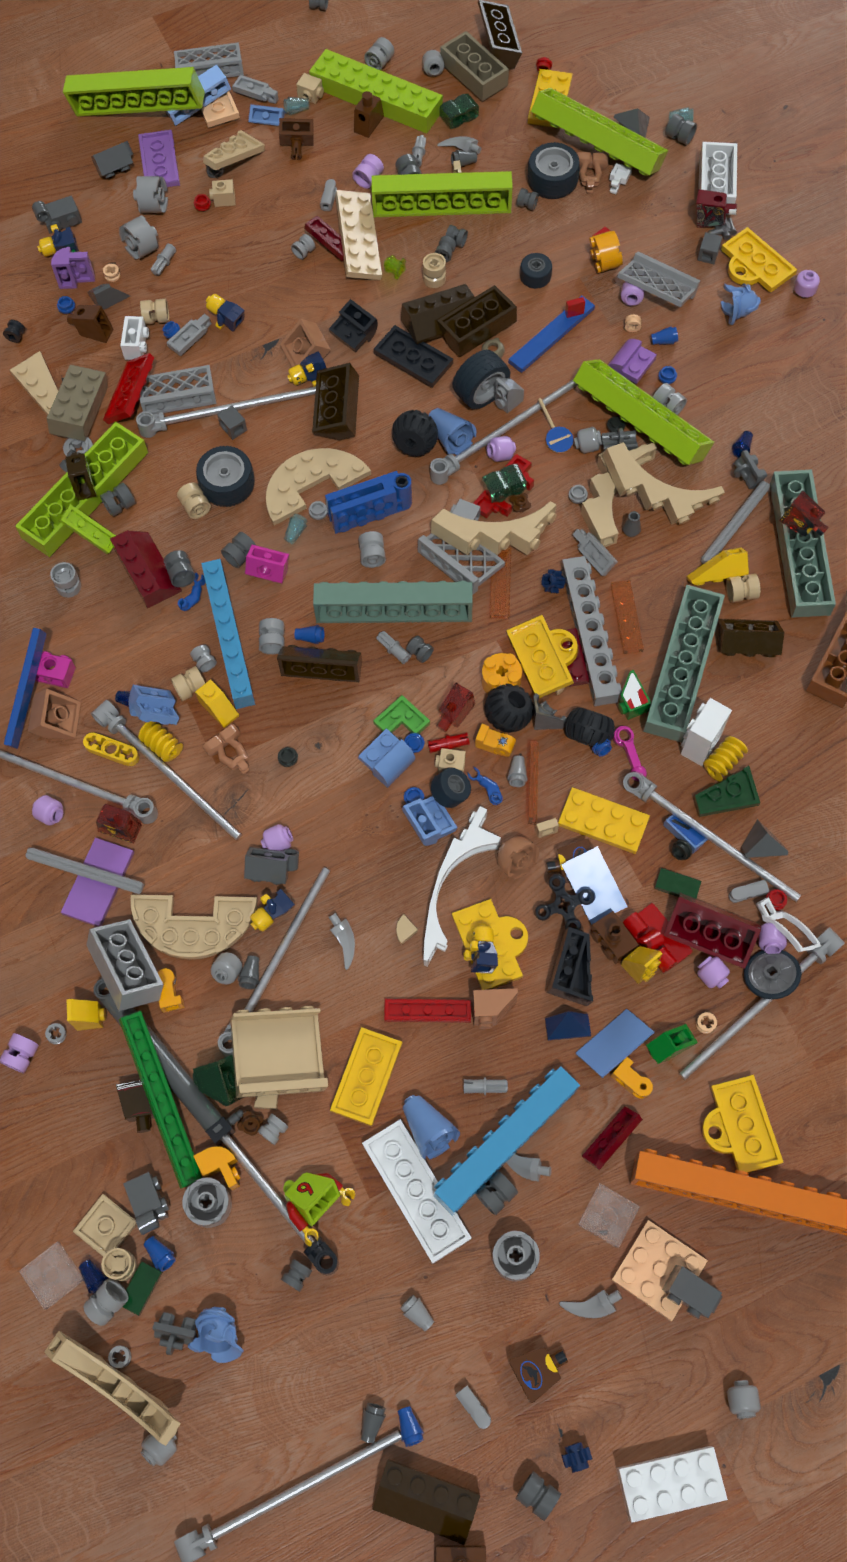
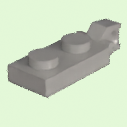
(255, 89)
(189, 334)
(595, 552)

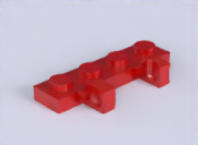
(503, 507)

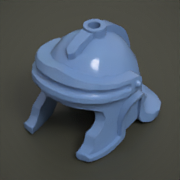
(744, 302)
(216, 1335)

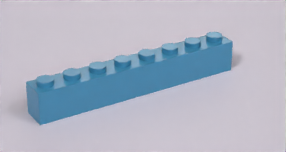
(228, 634)
(505, 1141)

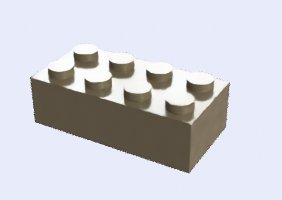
(474, 66)
(77, 402)

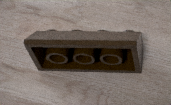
(500, 32)
(422, 314)
(478, 320)
(336, 402)
(320, 663)
(426, 1501)

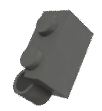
(112, 159)
(59, 212)
(270, 864)
(147, 1202)
(692, 1292)

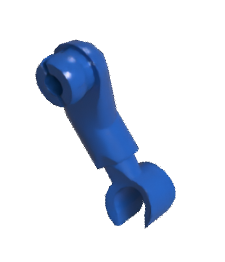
(193, 598)
(491, 787)

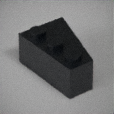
(571, 970)

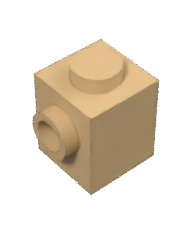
(310, 88)
(223, 193)
(450, 759)

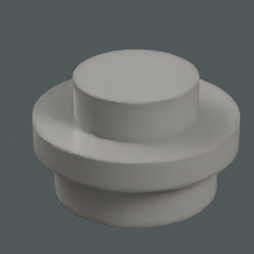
(578, 494)
(318, 510)

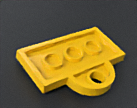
(756, 261)
(543, 655)
(507, 947)
(742, 1125)

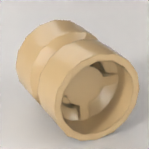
(434, 270)
(161, 311)
(193, 500)
(741, 588)
(187, 684)
(119, 1264)

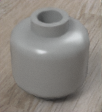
(433, 63)
(588, 440)
(226, 968)
(743, 1400)
(157, 1453)

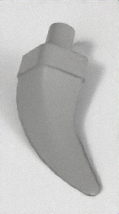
(464, 143)
(345, 936)
(528, 1167)
(595, 1307)

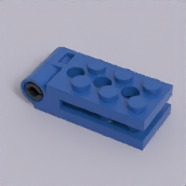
(369, 501)

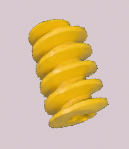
(160, 741)
(724, 757)

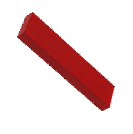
(427, 1010)

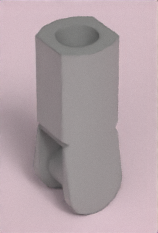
(328, 195)
(749, 891)
(474, 1407)

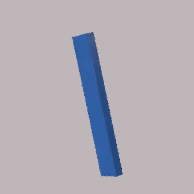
(547, 338)
(25, 688)

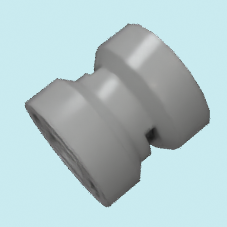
(303, 246)
(202, 656)
(271, 1131)

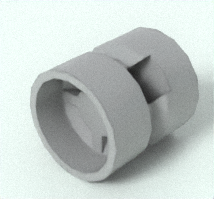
(379, 53)
(667, 396)
(372, 549)
(65, 579)
(271, 635)
(105, 1302)

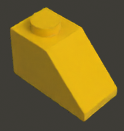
(216, 703)
(85, 1014)

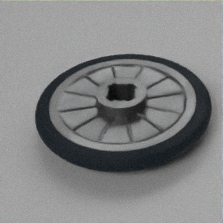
(778, 986)

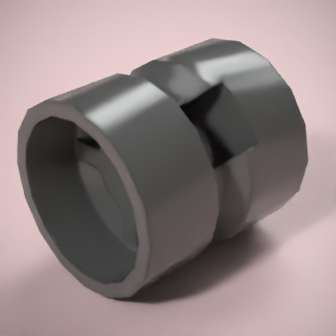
(680, 128)
(407, 165)
(123, 496)
(236, 552)
(179, 568)
(496, 1193)
(539, 1496)

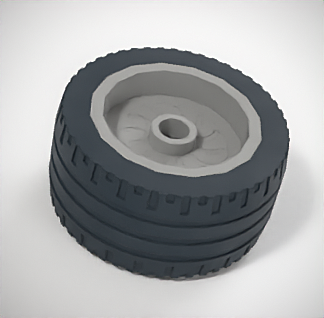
(553, 170)
(477, 378)
(225, 476)

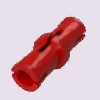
(448, 742)

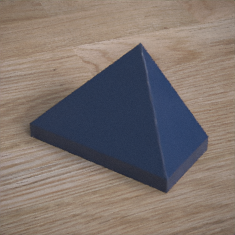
(567, 1026)

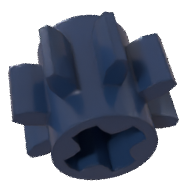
(553, 581)
(576, 1457)

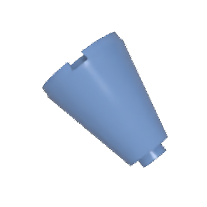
(453, 431)
(429, 1127)

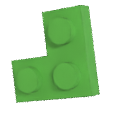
(402, 713)

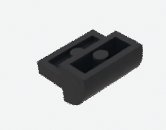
(354, 325)

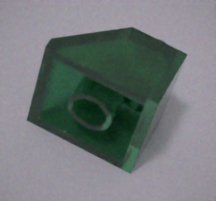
(217, 1080)

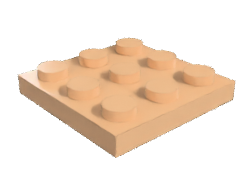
(650, 1265)

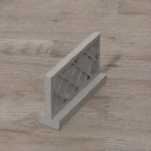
(230, 65)
(658, 272)
(178, 398)
(450, 563)

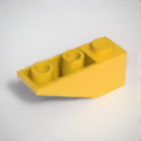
(722, 566)
(642, 963)

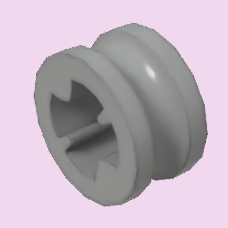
(53, 1027)
(118, 1349)

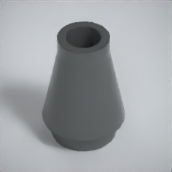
(464, 156)
(632, 524)
(250, 973)
(372, 1420)

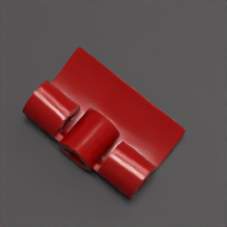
(648, 931)

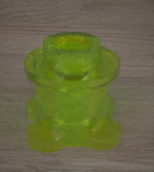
(395, 266)

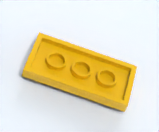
(549, 79)
(603, 820)
(366, 1077)

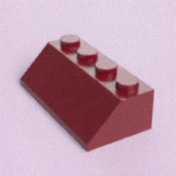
(144, 566)
(712, 930)

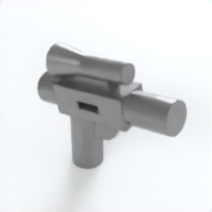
(726, 229)

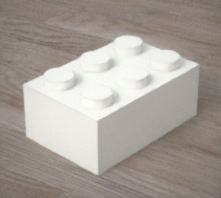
(705, 731)

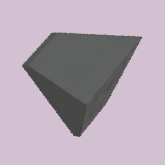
(634, 120)
(106, 295)
(544, 716)
(762, 843)

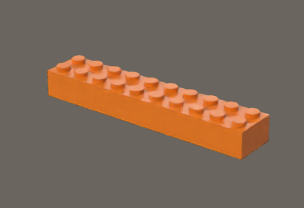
(740, 1191)

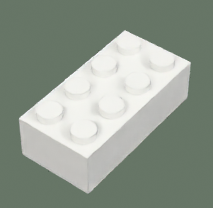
(719, 168)
(671, 1484)

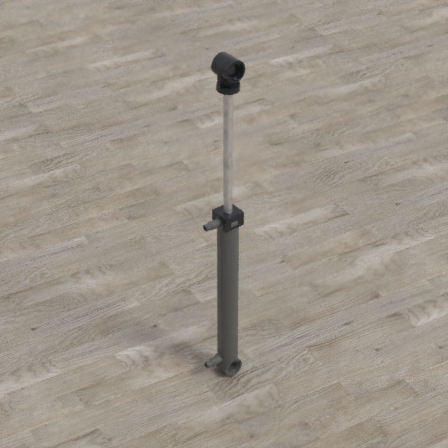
(216, 1126)

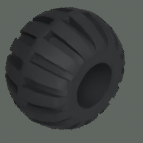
(414, 433)
(509, 708)
(589, 727)

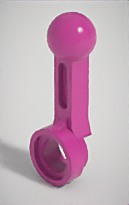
(630, 750)

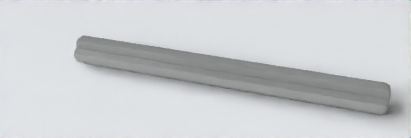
(736, 521)
(84, 870)

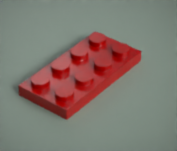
(129, 388)

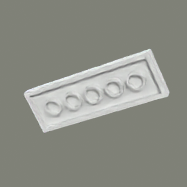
(413, 1190)

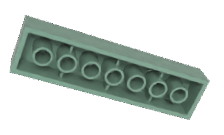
(802, 557)
(393, 602)
(684, 663)

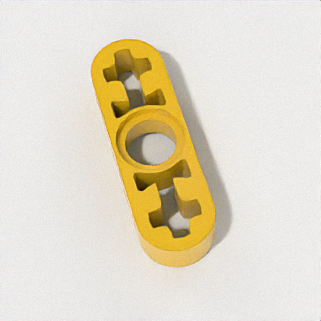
(116, 756)

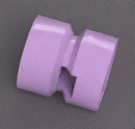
(369, 166)
(21, 1045)

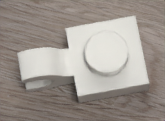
(619, 175)

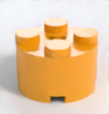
(605, 251)
(500, 670)

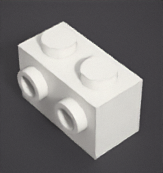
(134, 337)

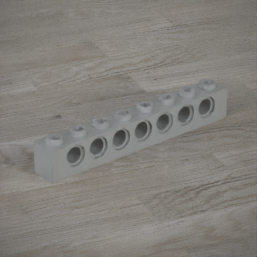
(601, 693)

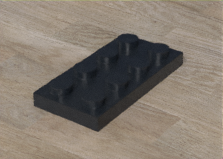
(415, 359)

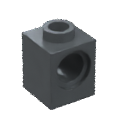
(709, 248)
(232, 422)

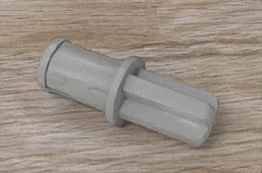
(419, 149)
(163, 259)
(393, 647)
(485, 1086)

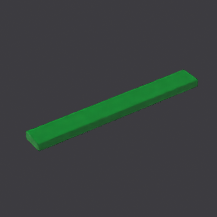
(160, 1099)

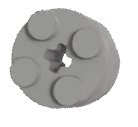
(151, 194)
(139, 237)
(198, 1193)
(526, 1264)

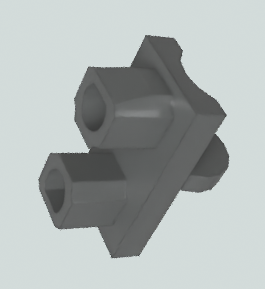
(614, 438)
(747, 469)
(173, 1336)

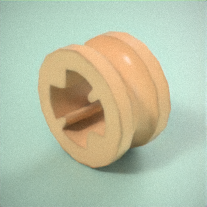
(108, 275)
(633, 323)
(710, 1018)

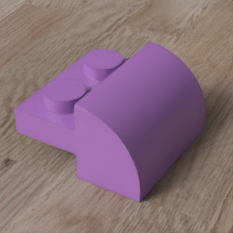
(72, 268)
(632, 360)

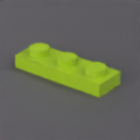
(87, 528)

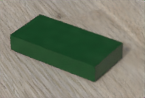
(677, 883)
(141, 1287)

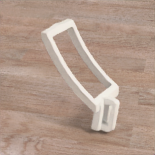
(771, 918)

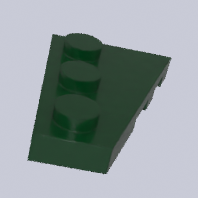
(729, 795)

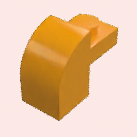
(218, 1159)

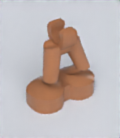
(598, 162)
(217, 744)

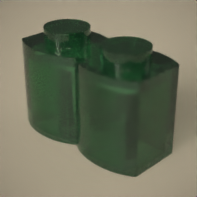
(459, 111)
(504, 483)

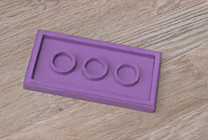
(159, 156)
(89, 898)

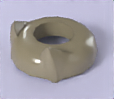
(500, 351)

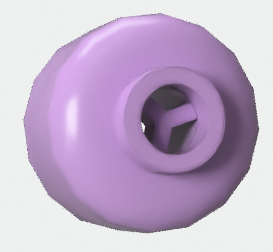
(806, 283)
(631, 294)
(501, 448)
(47, 810)
(277, 838)
(771, 939)
(713, 972)

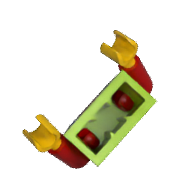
(311, 1197)

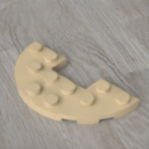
(306, 471)
(192, 935)

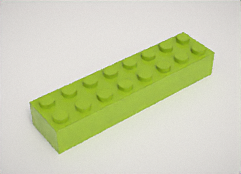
(134, 91)
(400, 99)
(599, 131)
(442, 194)
(643, 412)
(109, 461)

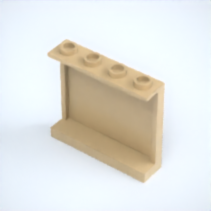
(277, 1052)

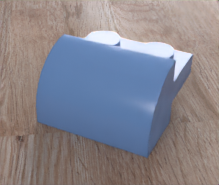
(152, 705)
(387, 757)
(429, 820)

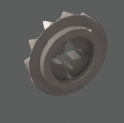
(74, 443)

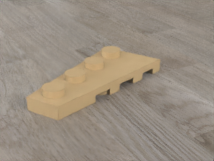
(236, 149)
(36, 380)

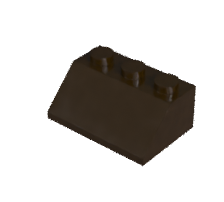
(750, 637)

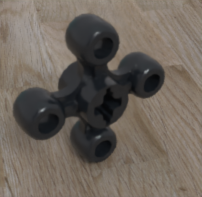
(574, 900)

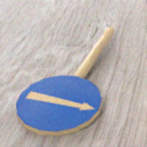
(558, 438)

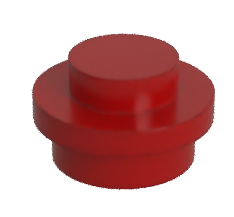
(544, 63)
(202, 202)
(777, 898)

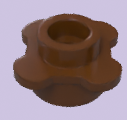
(520, 507)
(254, 1127)

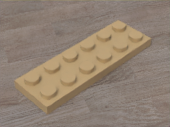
(358, 235)

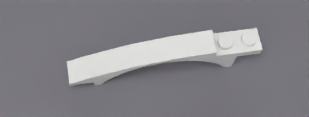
(472, 842)

